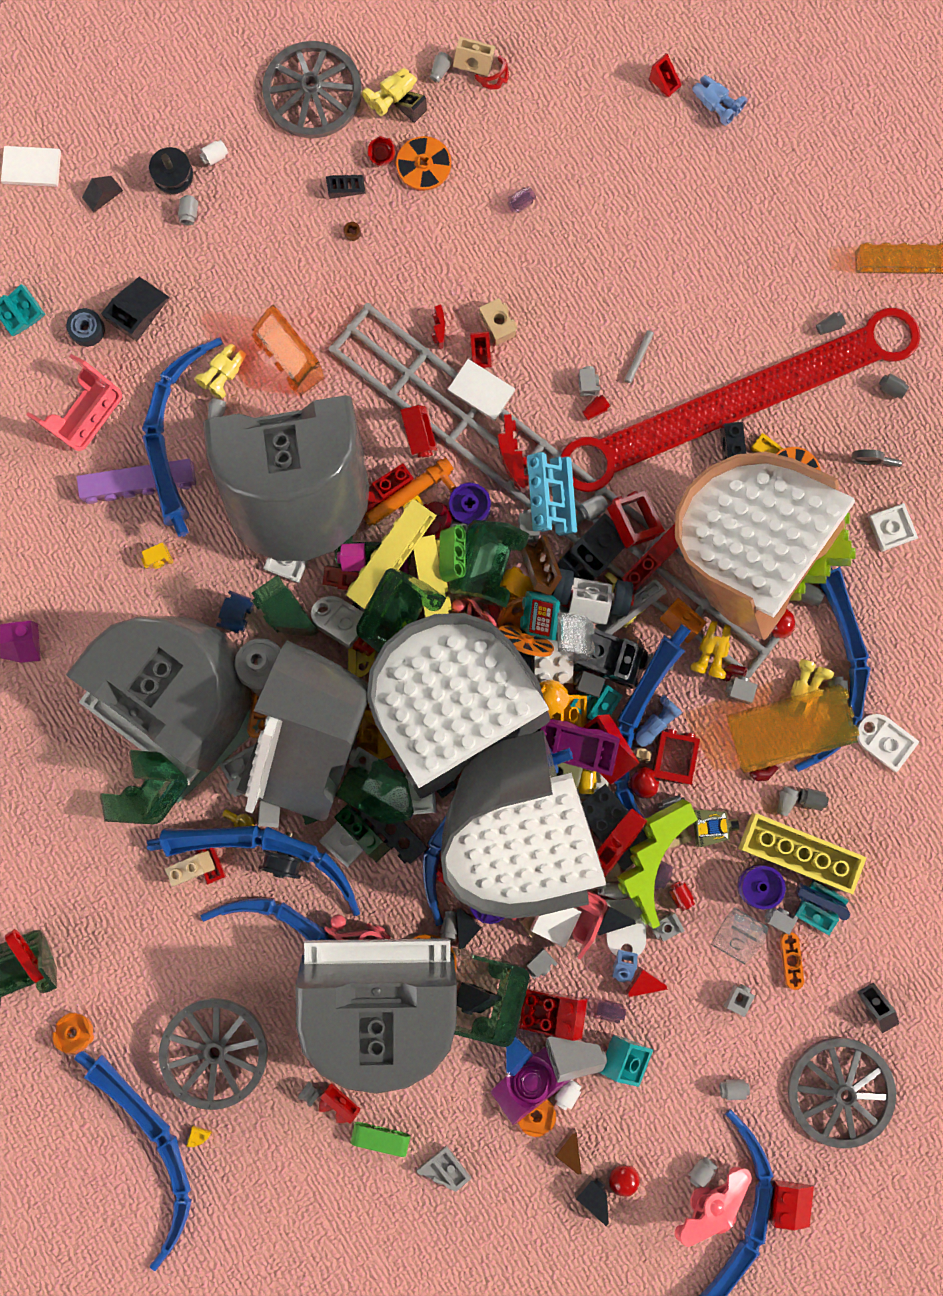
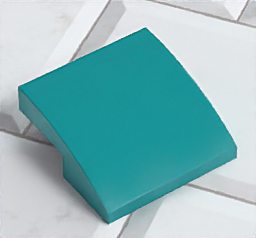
(19, 310)
(600, 705)
(816, 917)

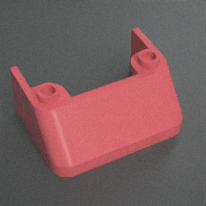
(87, 412)
(588, 922)

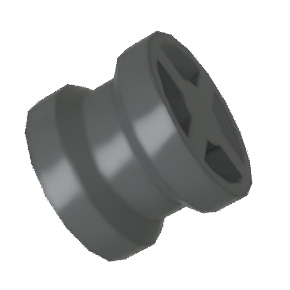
(309, 1094)

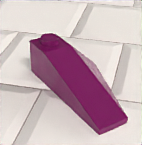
(20, 642)

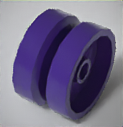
(469, 494)
(758, 875)

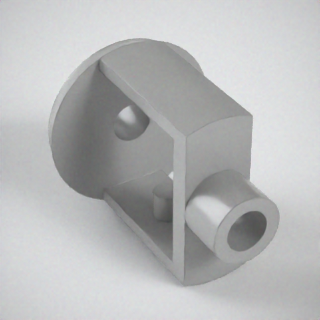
(255, 675)

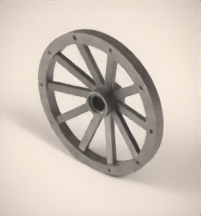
(312, 91)
(166, 1066)
(851, 1100)

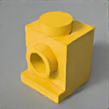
(156, 556)

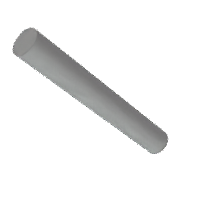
(638, 358)

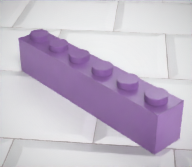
(131, 481)

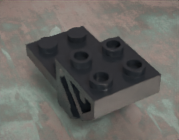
(593, 550)
(616, 659)
(603, 814)

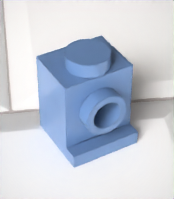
(624, 971)

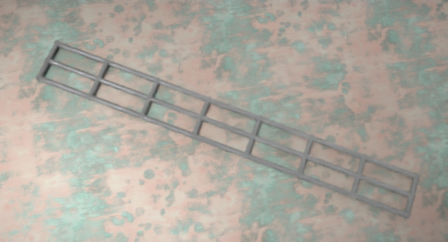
(467, 419)

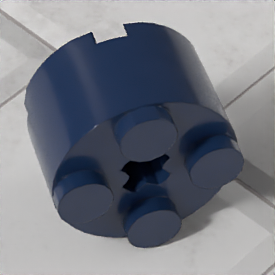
(234, 612)

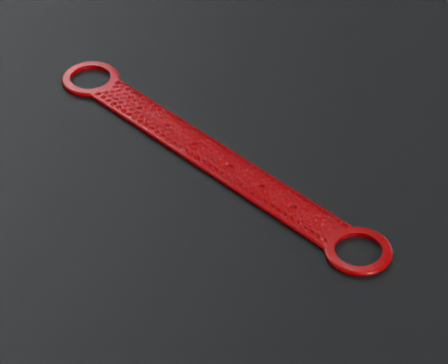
(743, 398)

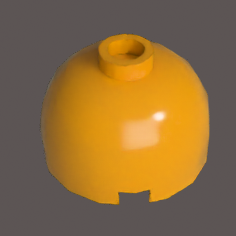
(555, 696)

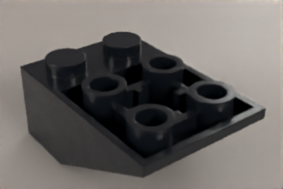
(135, 308)

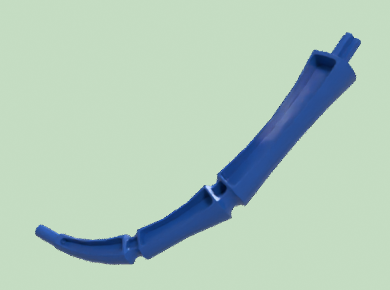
(171, 504)
(855, 650)
(663, 659)
(181, 840)
(431, 856)
(268, 906)
(108, 1080)
(755, 1233)

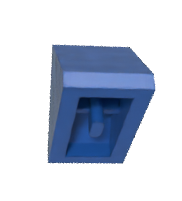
(516, 1056)

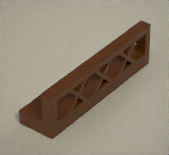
(541, 566)

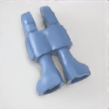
(713, 94)
(656, 724)

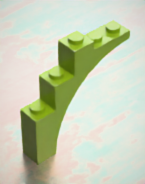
(839, 554)
(646, 856)

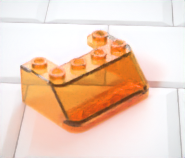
(292, 355)

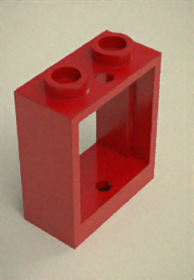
(419, 431)
(623, 525)
(687, 737)

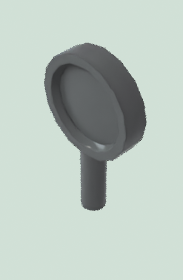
(873, 457)

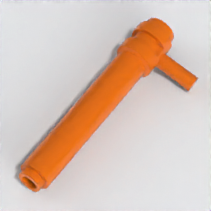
(432, 475)

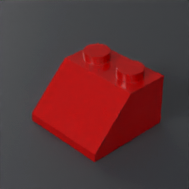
(791, 1205)

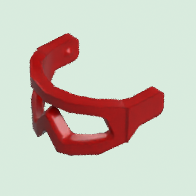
(483, 80)

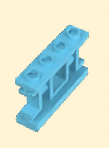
(559, 477)

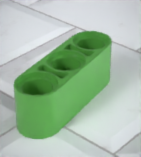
(452, 553)
(380, 1139)

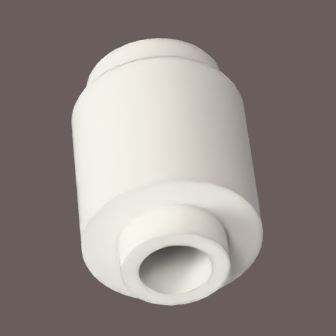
(213, 152)
(568, 1095)

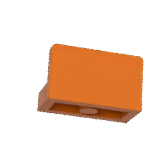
(680, 614)

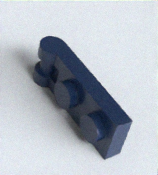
(823, 901)

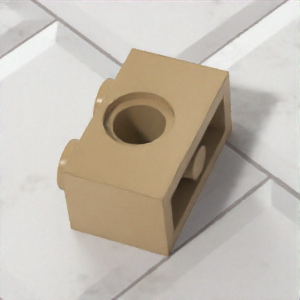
(474, 56)
(498, 332)
(190, 868)

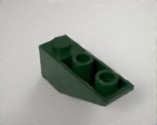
(362, 833)

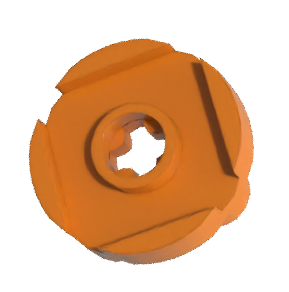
(82, 1038)
(543, 1124)

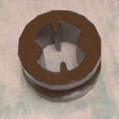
(354, 226)

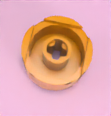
(516, 583)

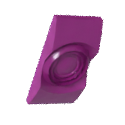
(590, 747)
(528, 1088)

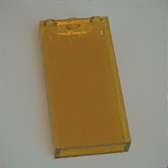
(793, 728)

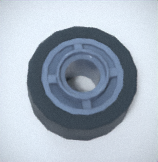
(78, 320)

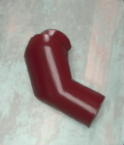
(733, 669)
(764, 775)

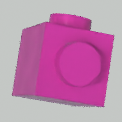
(352, 557)

